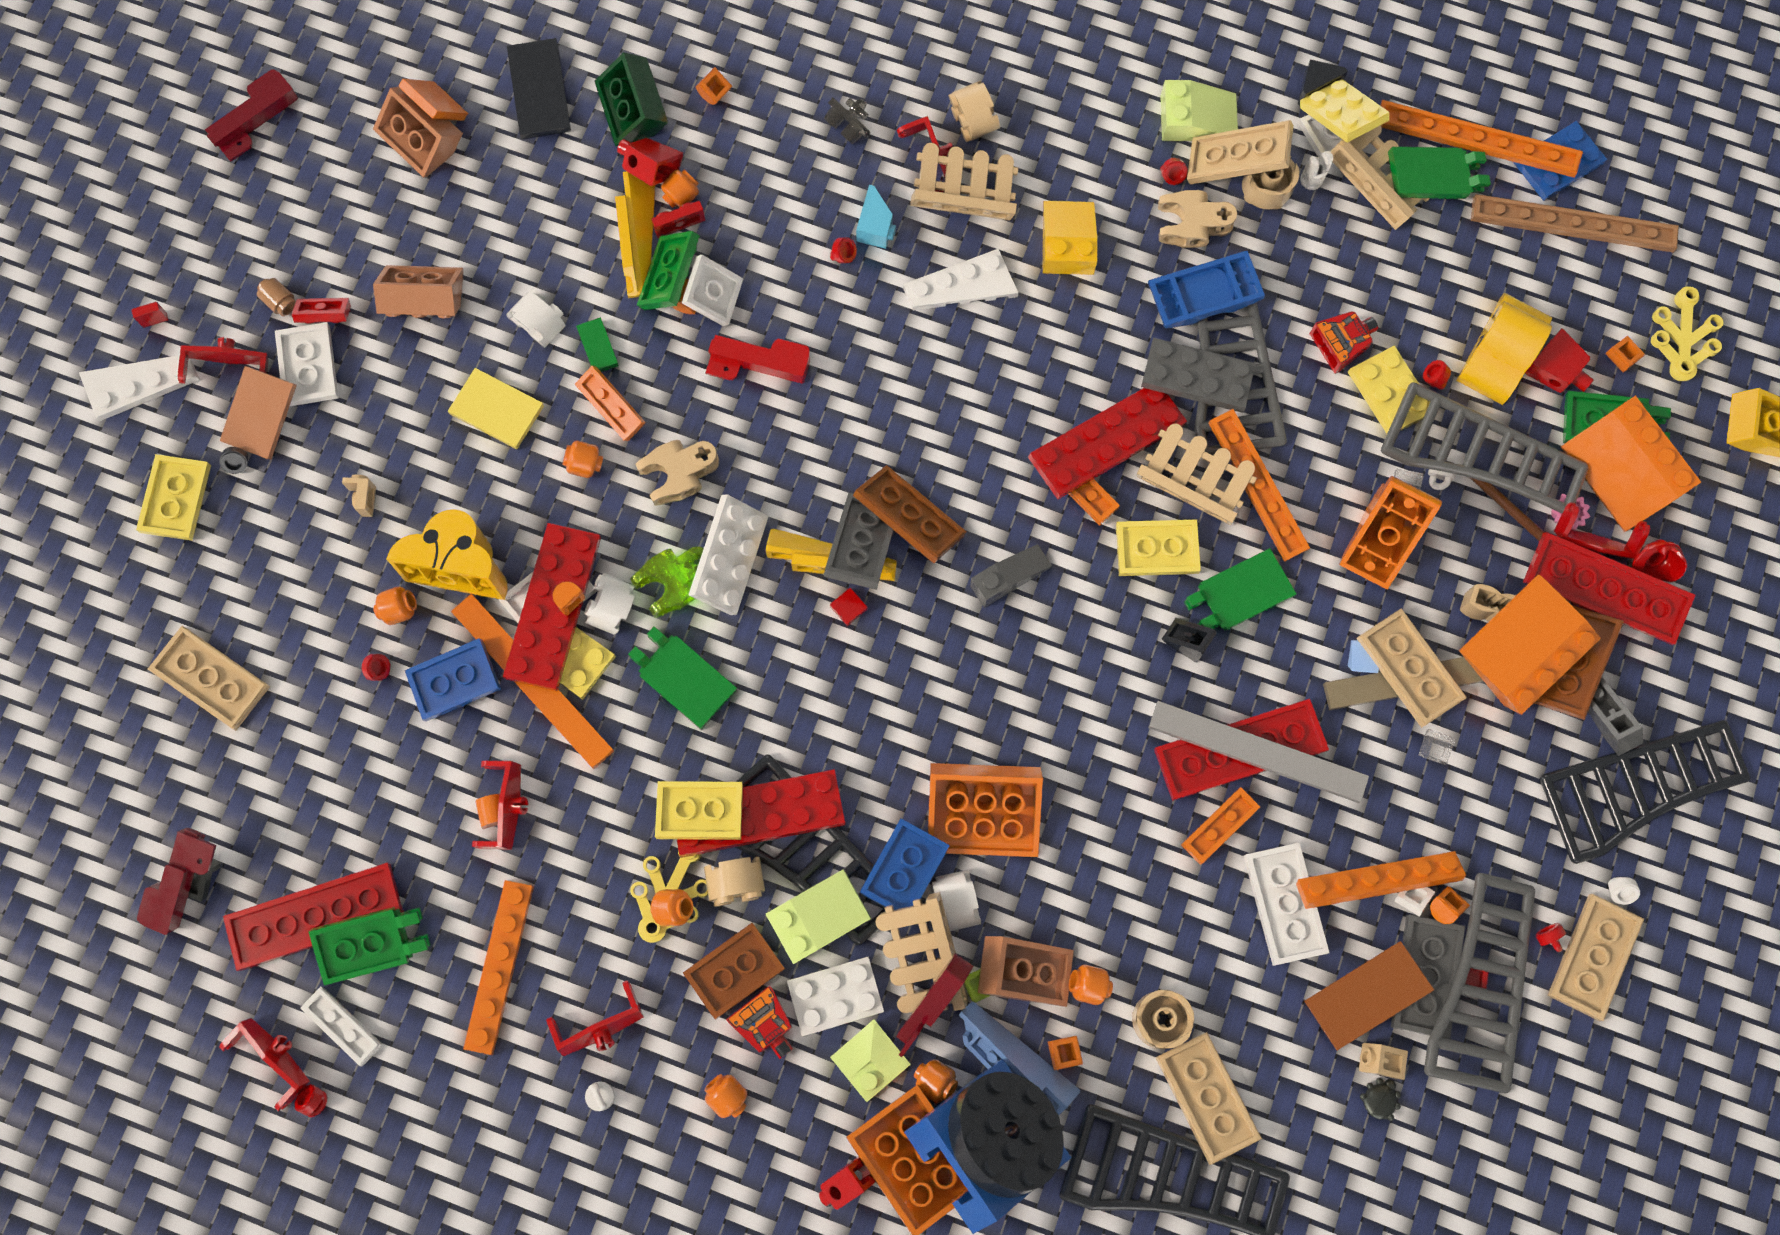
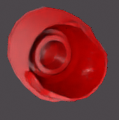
(1661, 560)

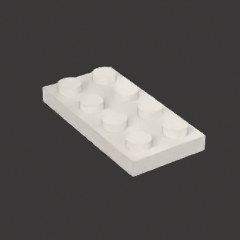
(728, 555)
(1288, 927)

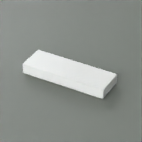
(341, 1026)

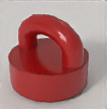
(1174, 171)
(843, 250)
(1437, 374)
(376, 667)
(1551, 935)
(311, 1101)

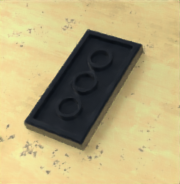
(538, 88)

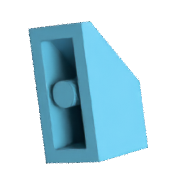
(875, 221)

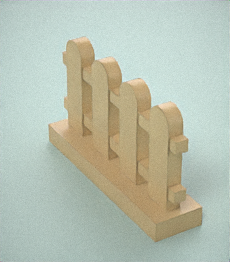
(1368, 178)
(951, 199)
(1183, 473)
(926, 941)

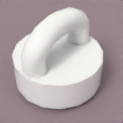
(1447, 477)
(1623, 890)
(599, 1096)

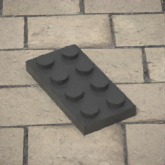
(1198, 375)
(858, 546)
(1437, 953)

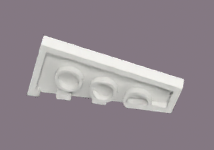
(968, 281)
(130, 385)

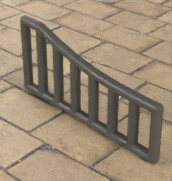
(1263, 368)
(1466, 469)
(1459, 988)

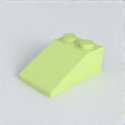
(1195, 110)
(818, 916)

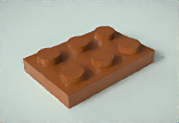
(733, 971)

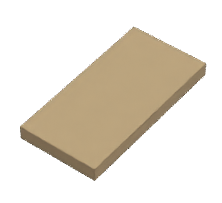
(1240, 152)
(1411, 668)
(208, 678)
(1596, 957)
(1208, 1098)

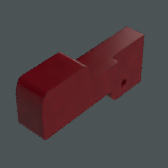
(268, 97)
(166, 900)
(935, 1000)

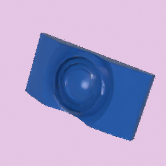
(1206, 290)

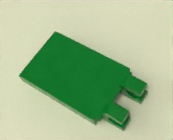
(1436, 172)
(1585, 409)
(1242, 591)
(683, 678)
(366, 944)

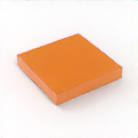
(433, 99)

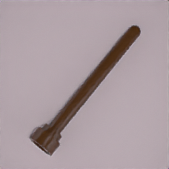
(1510, 508)

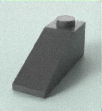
(1009, 575)
(1615, 720)

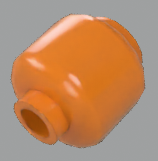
(679, 188)
(582, 459)
(395, 605)
(671, 907)
(1090, 984)
(936, 1080)
(726, 1096)

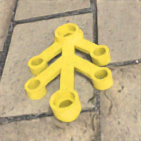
(1684, 336)
(658, 884)

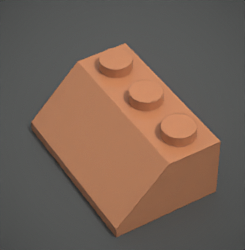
(414, 134)
(418, 291)

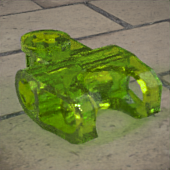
(675, 575)

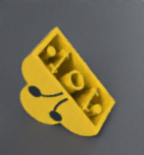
(1505, 349)
(450, 557)

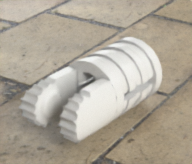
(1316, 170)

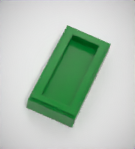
(597, 344)

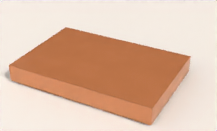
(258, 412)

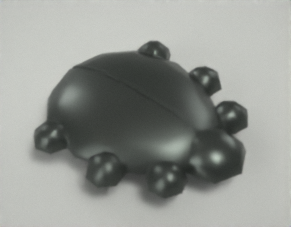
(1381, 1099)

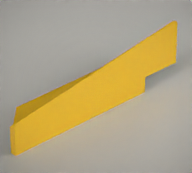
(635, 231)
(810, 554)

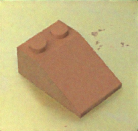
(1025, 971)

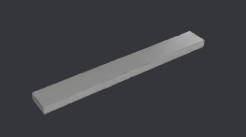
(1258, 752)

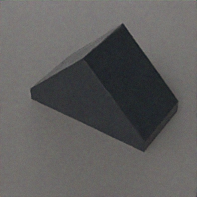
(1319, 76)
(1189, 638)

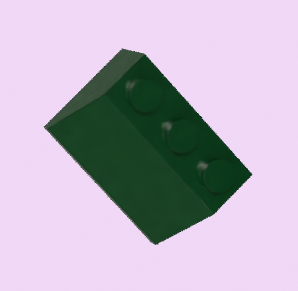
(630, 99)

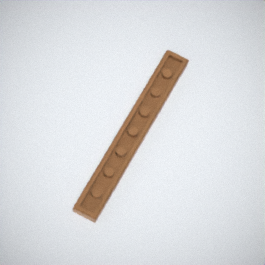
(1574, 223)

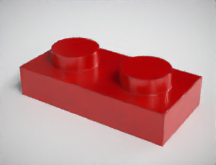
(678, 219)
(321, 310)

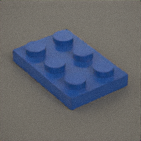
(1549, 183)
(452, 679)
(904, 867)

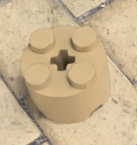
(974, 111)
(1270, 188)
(734, 880)
(1178, 1025)

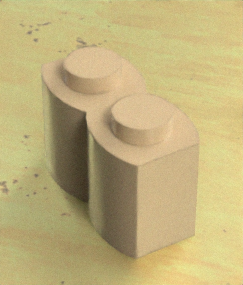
(1484, 602)

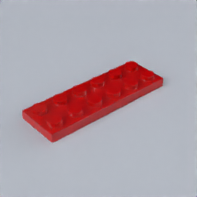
(1105, 440)
(1611, 588)
(543, 630)
(1194, 769)
(780, 811)
(283, 924)

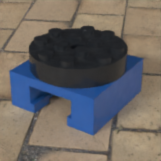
(973, 1137)

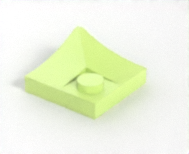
(870, 1060)

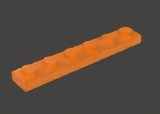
(1263, 492)
(1380, 879)
(498, 968)

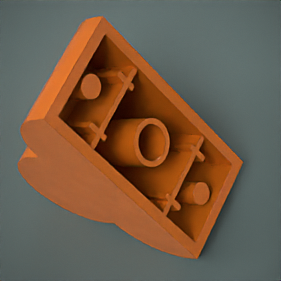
(1389, 531)

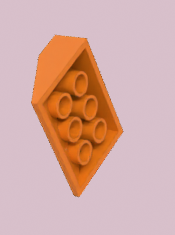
(1631, 464)
(1529, 645)
(986, 808)
(915, 1188)

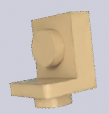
(364, 497)
(1383, 1060)

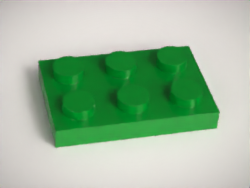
(668, 270)

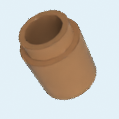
(276, 296)

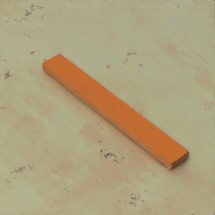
(1482, 139)
(549, 702)

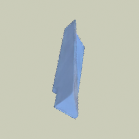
(993, 1042)

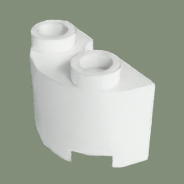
(537, 317)
(610, 604)
(958, 899)

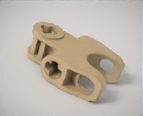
(1198, 218)
(682, 466)

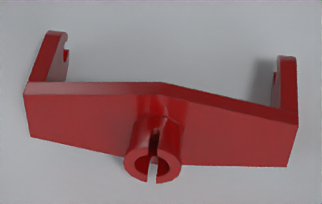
(921, 125)
(222, 354)
(1597, 543)
(508, 806)
(600, 1031)
(273, 1053)

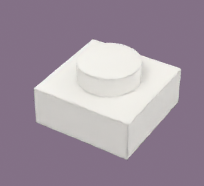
(1415, 900)

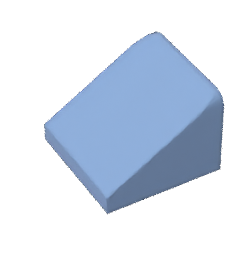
(1360, 660)

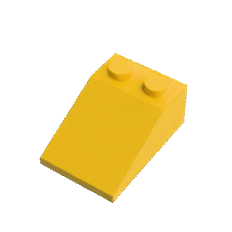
(1069, 237)
(1755, 422)

